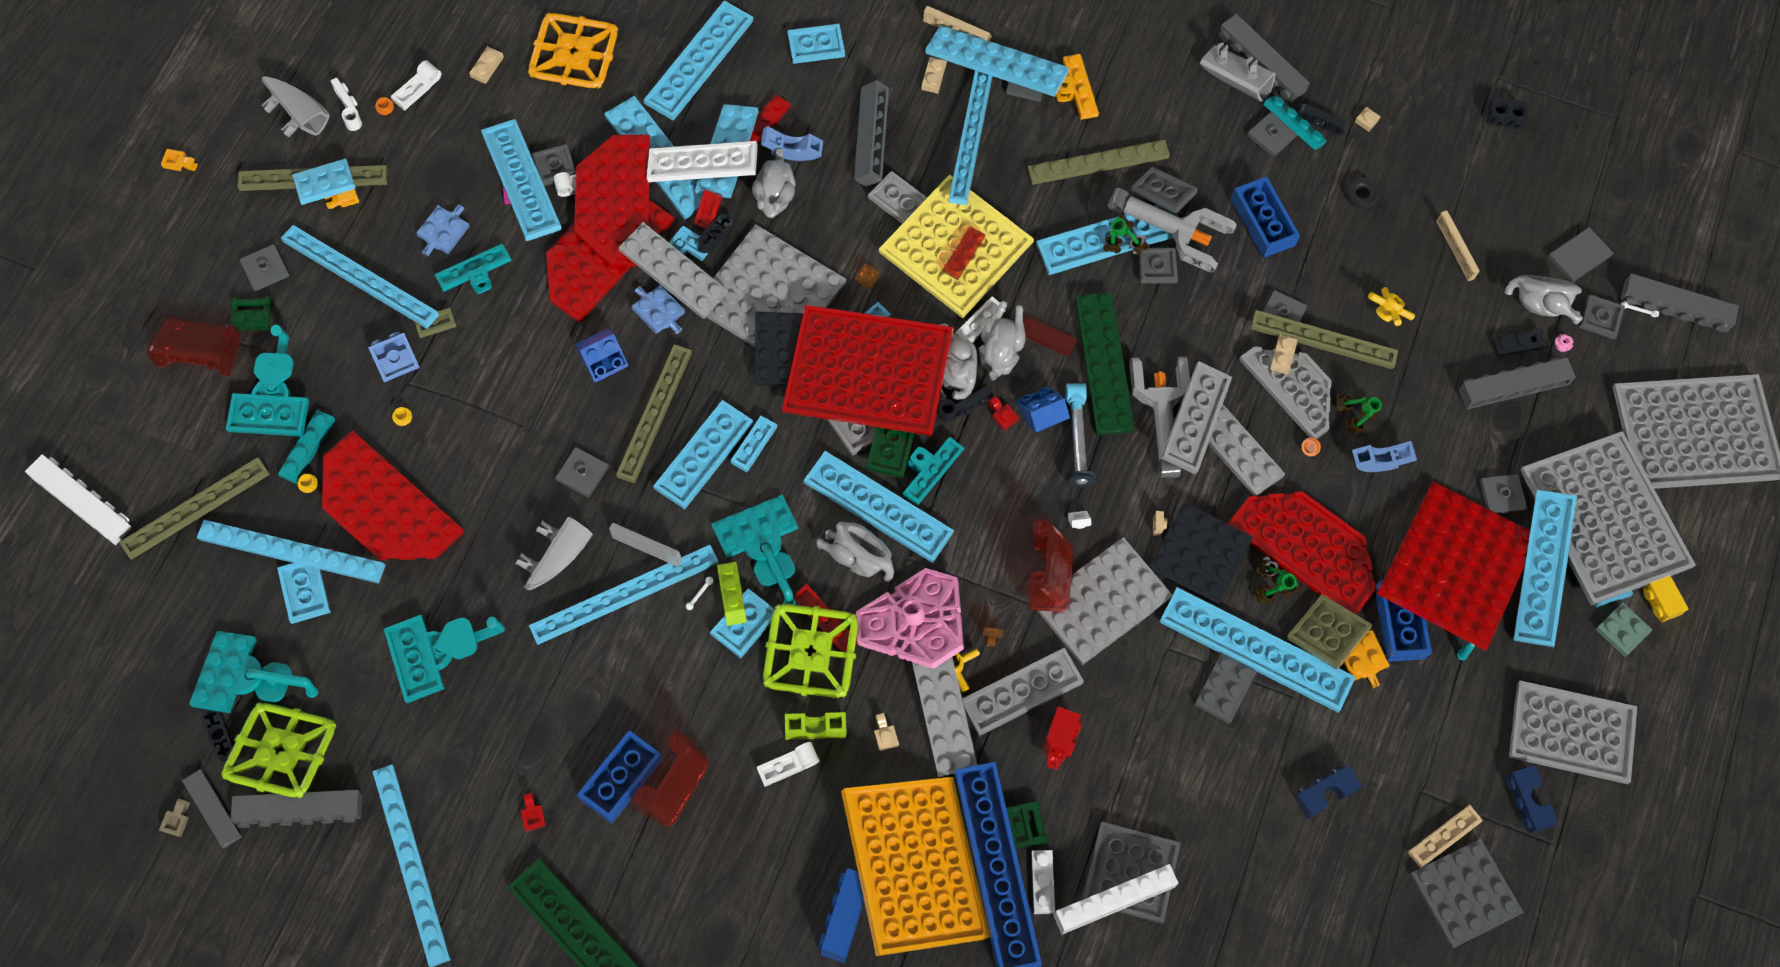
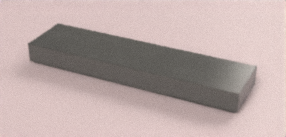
(212, 808)

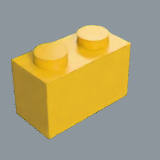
(1665, 599)

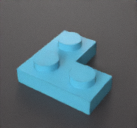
(686, 241)

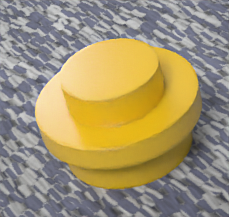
(402, 416)
(307, 483)

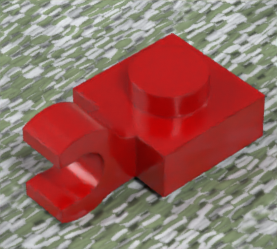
(1003, 415)
(533, 815)

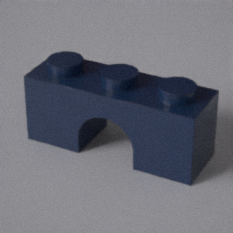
(1341, 782)
(1534, 816)

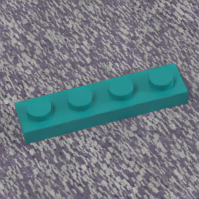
(1295, 122)
(306, 446)

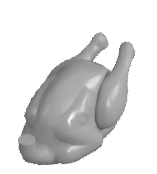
(774, 186)
(1546, 295)
(1002, 342)
(960, 367)
(858, 550)

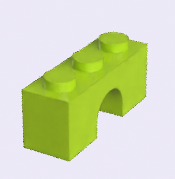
(731, 593)
(825, 727)

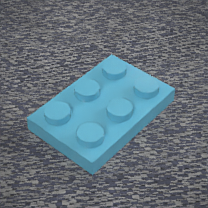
(816, 43)
(323, 181)
(303, 592)
(742, 636)

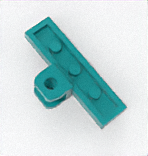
(474, 270)
(930, 468)

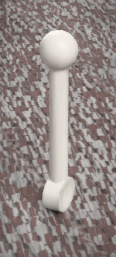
(1654, 313)
(709, 581)

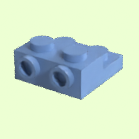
(393, 356)

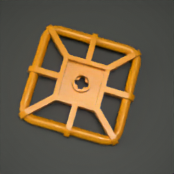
(566, 42)

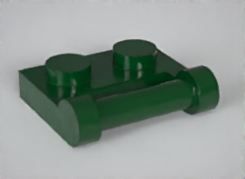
(251, 318)
(1020, 825)

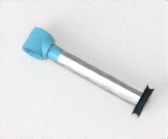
(1076, 397)

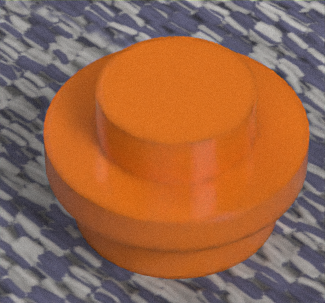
(384, 106)
(1311, 446)

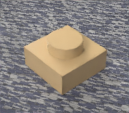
(1367, 119)
(1159, 523)

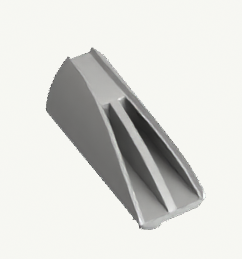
(1239, 72)
(302, 108)
(563, 550)

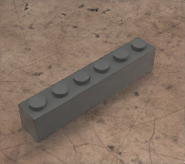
(1250, 44)
(871, 133)
(1679, 303)
(1516, 383)
(284, 810)

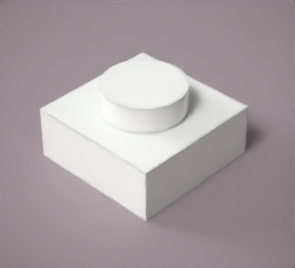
(1079, 519)

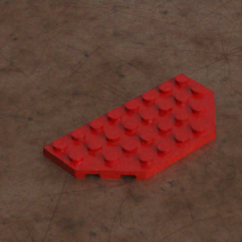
(613, 195)
(581, 276)
(382, 505)
(1310, 545)

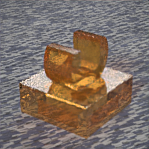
(867, 276)
(992, 633)

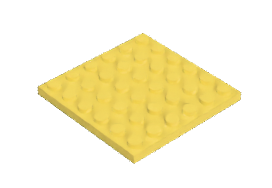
(934, 231)

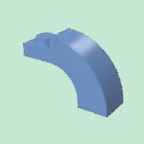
(794, 148)
(1383, 459)

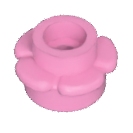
(1560, 345)

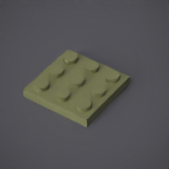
(1329, 632)

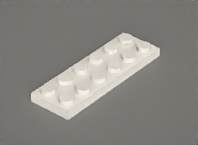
(702, 161)

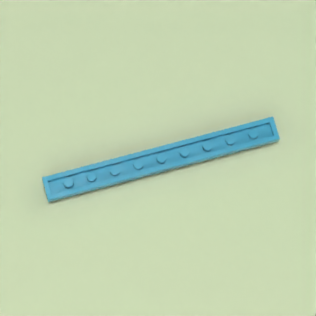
(970, 139)
(360, 276)
(291, 551)
(622, 595)
(411, 866)

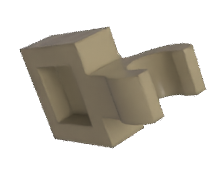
(175, 822)

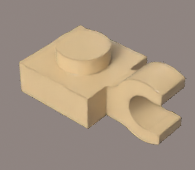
(885, 736)

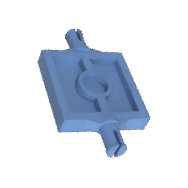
(443, 229)
(658, 309)

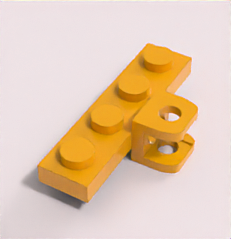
(1078, 88)

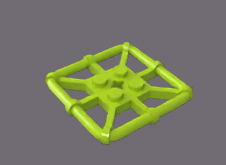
(818, 661)
(284, 761)

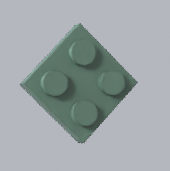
(1623, 629)

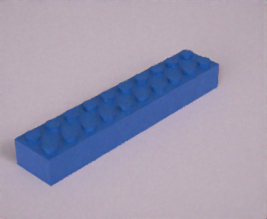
(997, 867)

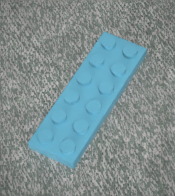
(733, 126)
(703, 454)

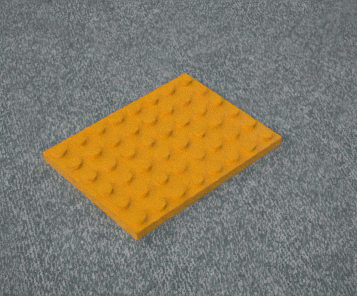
(914, 865)

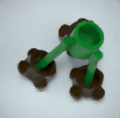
(1121, 227)
(1369, 409)
(1285, 582)

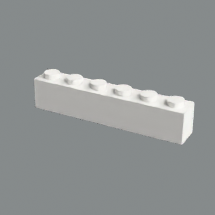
(78, 499)
(1115, 899)

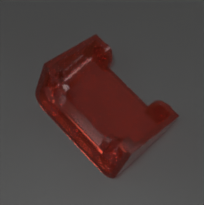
(195, 344)
(1051, 588)
(678, 784)

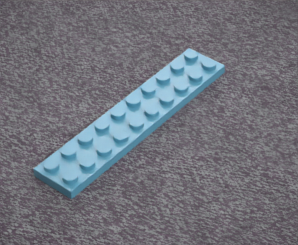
(1257, 649)

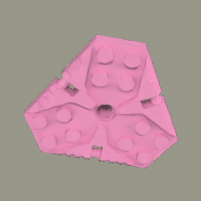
(922, 620)

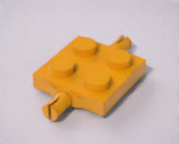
(1366, 660)

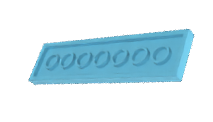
(698, 60)
(997, 60)
(633, 119)
(521, 180)
(1087, 243)
(878, 506)
(1545, 568)

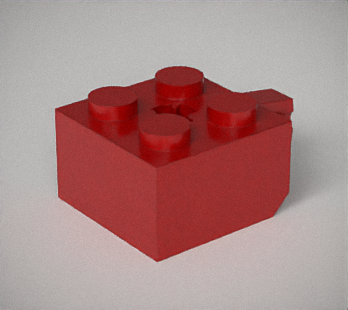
(1060, 737)

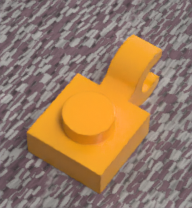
(176, 160)
(344, 199)

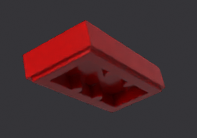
(707, 208)

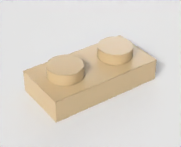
(486, 65)
(934, 75)
(1283, 354)

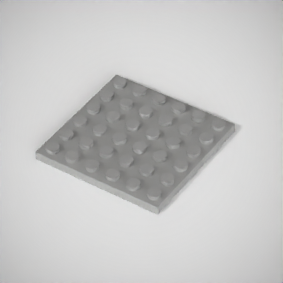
(770, 278)

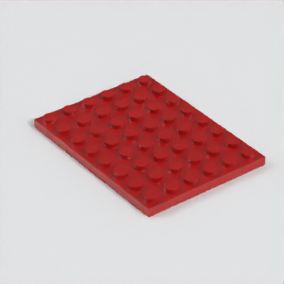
(868, 370)
(1457, 565)

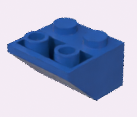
(601, 355)
(1043, 409)

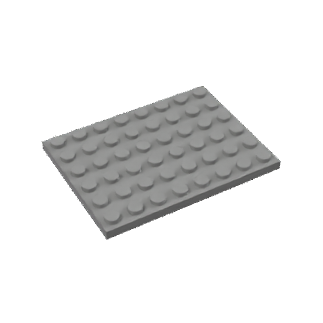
(1700, 430)
(1619, 523)

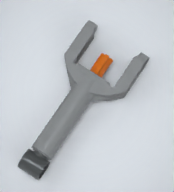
(1181, 228)
(1162, 400)

